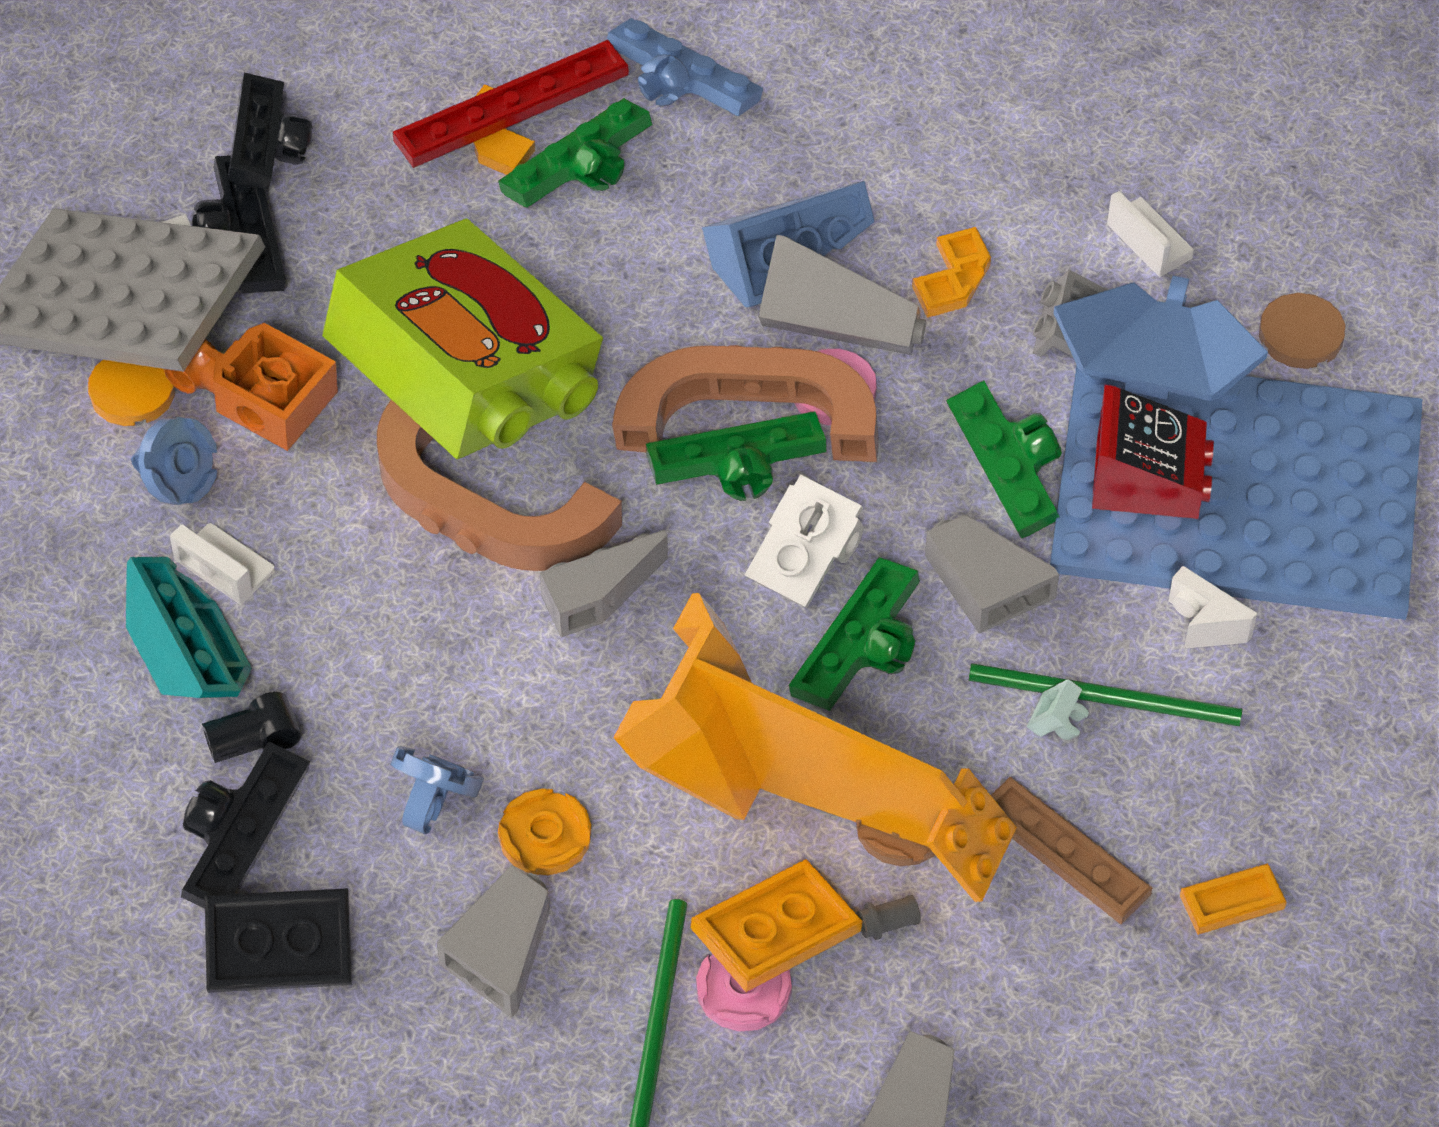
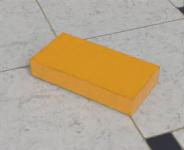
(1232, 898)

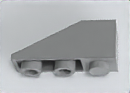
(595, 586)

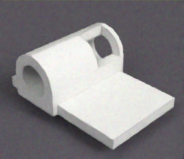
(795, 560)

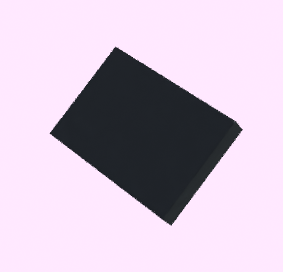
(278, 940)

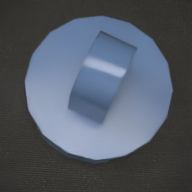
(176, 460)
(432, 783)

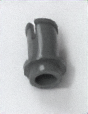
(888, 916)

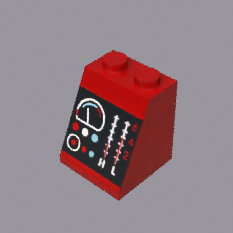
(1150, 458)

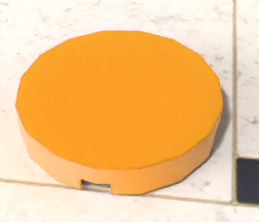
(129, 392)
(544, 846)

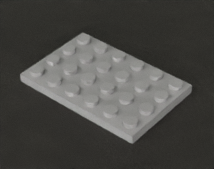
(122, 288)

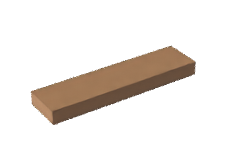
(1071, 853)

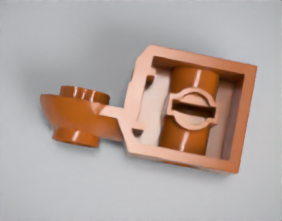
(263, 382)

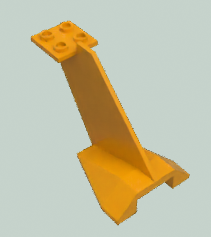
(732, 738)

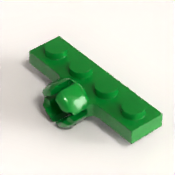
(581, 156)
(737, 453)
(1010, 455)
(861, 636)

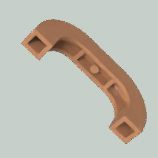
(749, 375)
(480, 525)

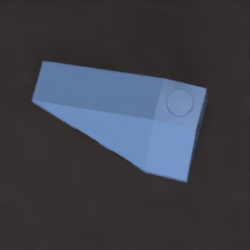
(744, 244)

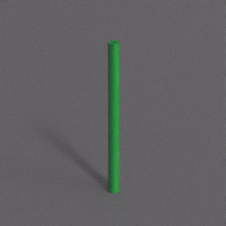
(1109, 695)
(658, 1014)

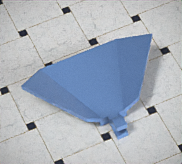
(1158, 343)

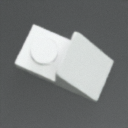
(1216, 614)

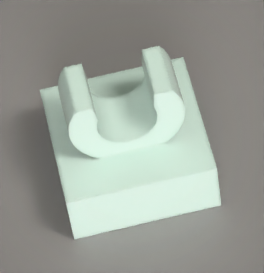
(1055, 709)

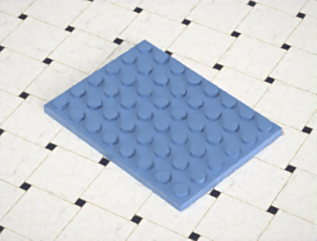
(1301, 507)

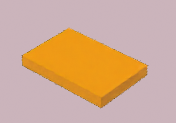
(776, 925)

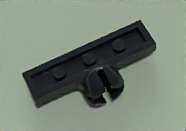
(265, 133)
(244, 211)
(239, 822)

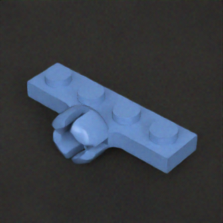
(679, 71)

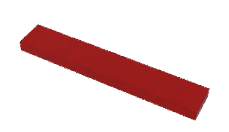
(510, 103)

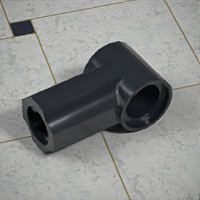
(264, 721)

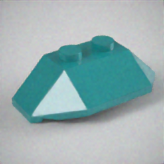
(181, 632)

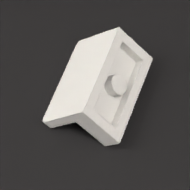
(1148, 234)
(221, 561)

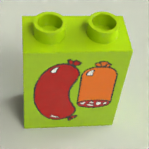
(463, 338)

